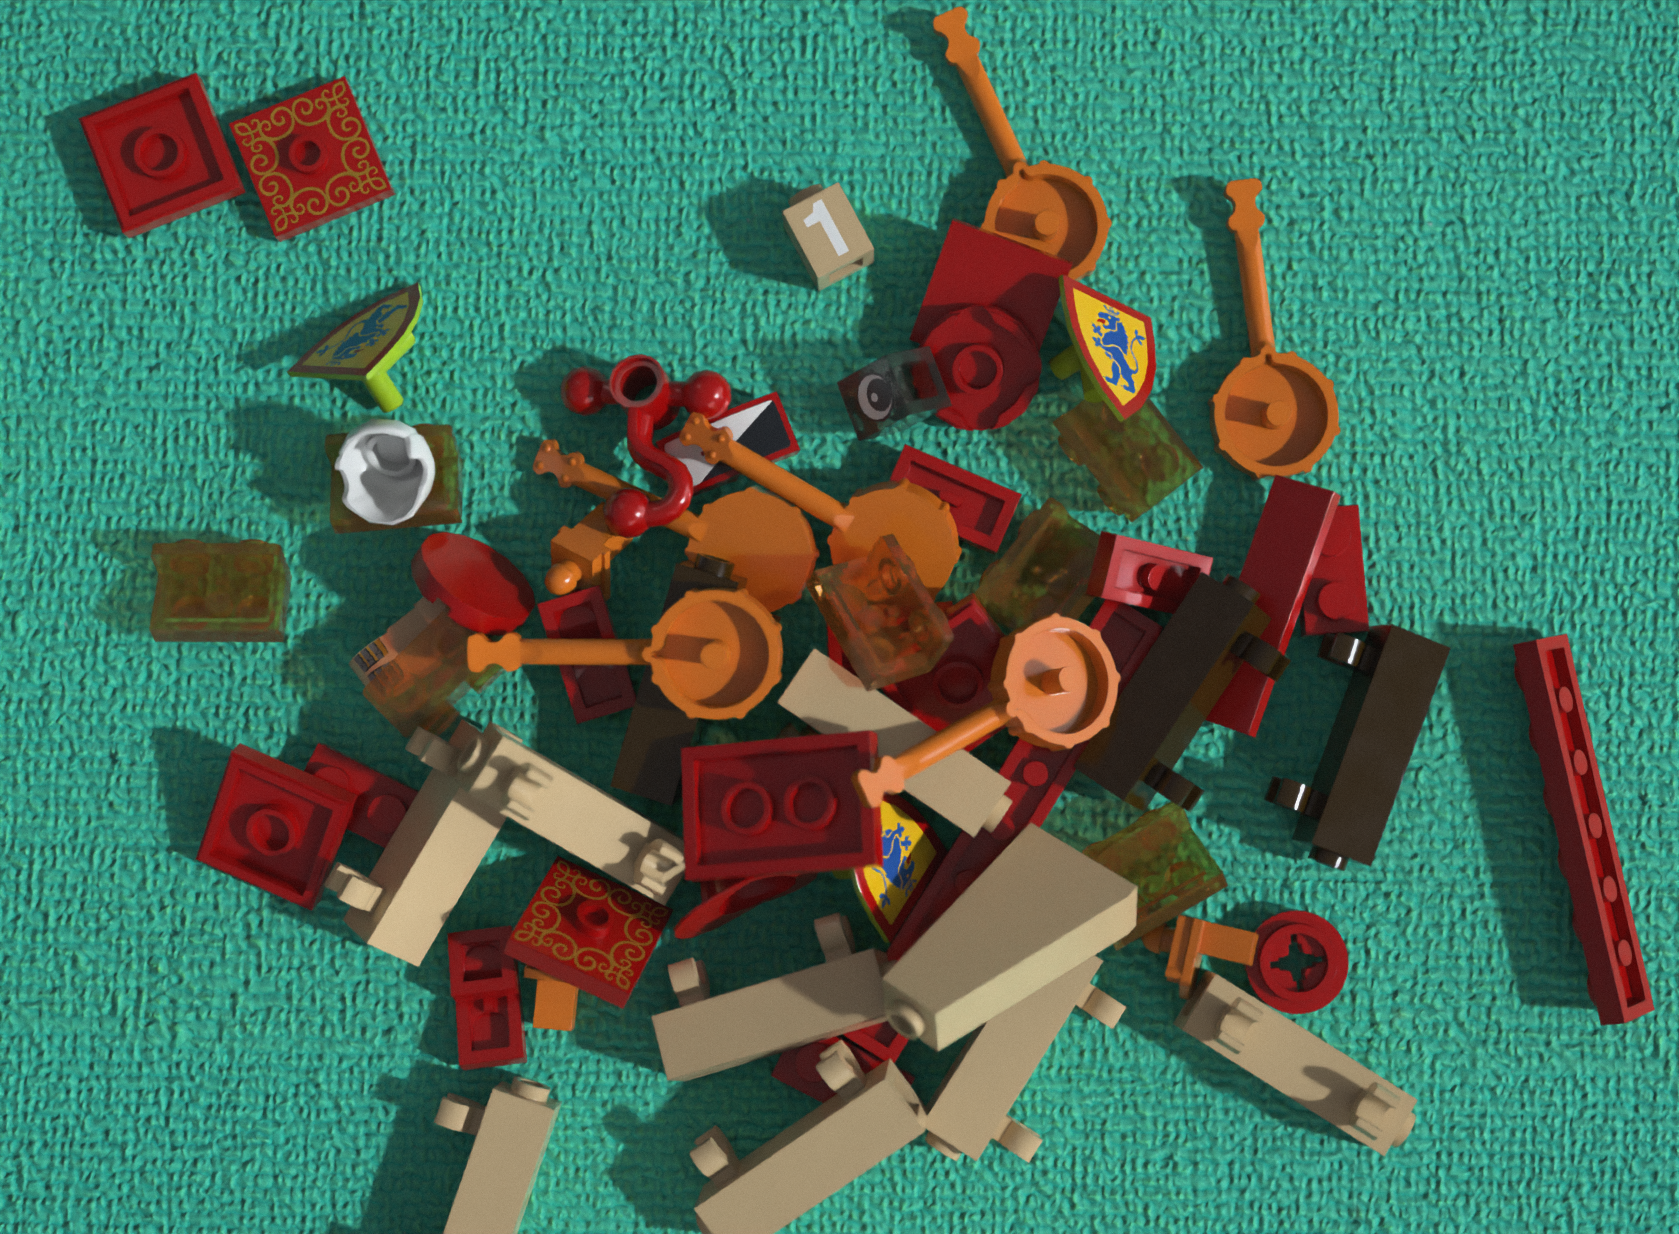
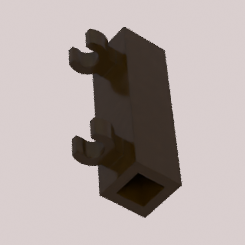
(1176, 690)
(657, 727)
(1367, 745)

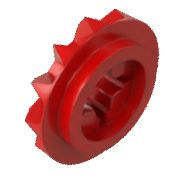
(1318, 981)

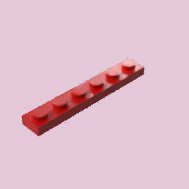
(1584, 830)

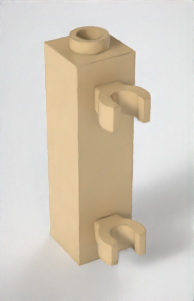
(837, 702)
(572, 813)
(426, 858)
(773, 1014)
(999, 1061)
(1297, 1063)
(812, 1156)
(504, 1157)

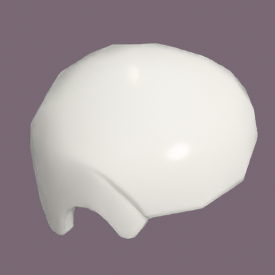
(385, 471)

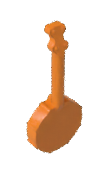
(1036, 203)
(1275, 407)
(891, 507)
(750, 527)
(707, 653)
(1048, 686)

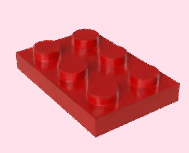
(779, 807)

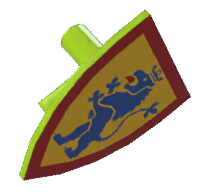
(368, 346)
(1109, 347)
(909, 859)

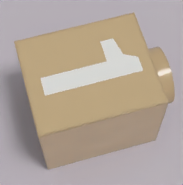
(827, 234)

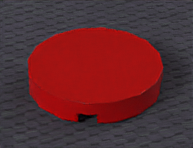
(985, 364)
(474, 581)

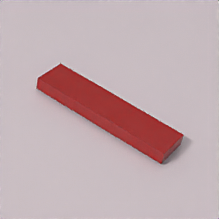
(1280, 570)

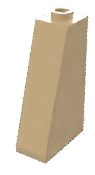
(1006, 937)

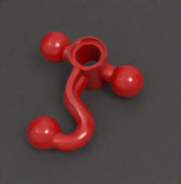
(705, 392)

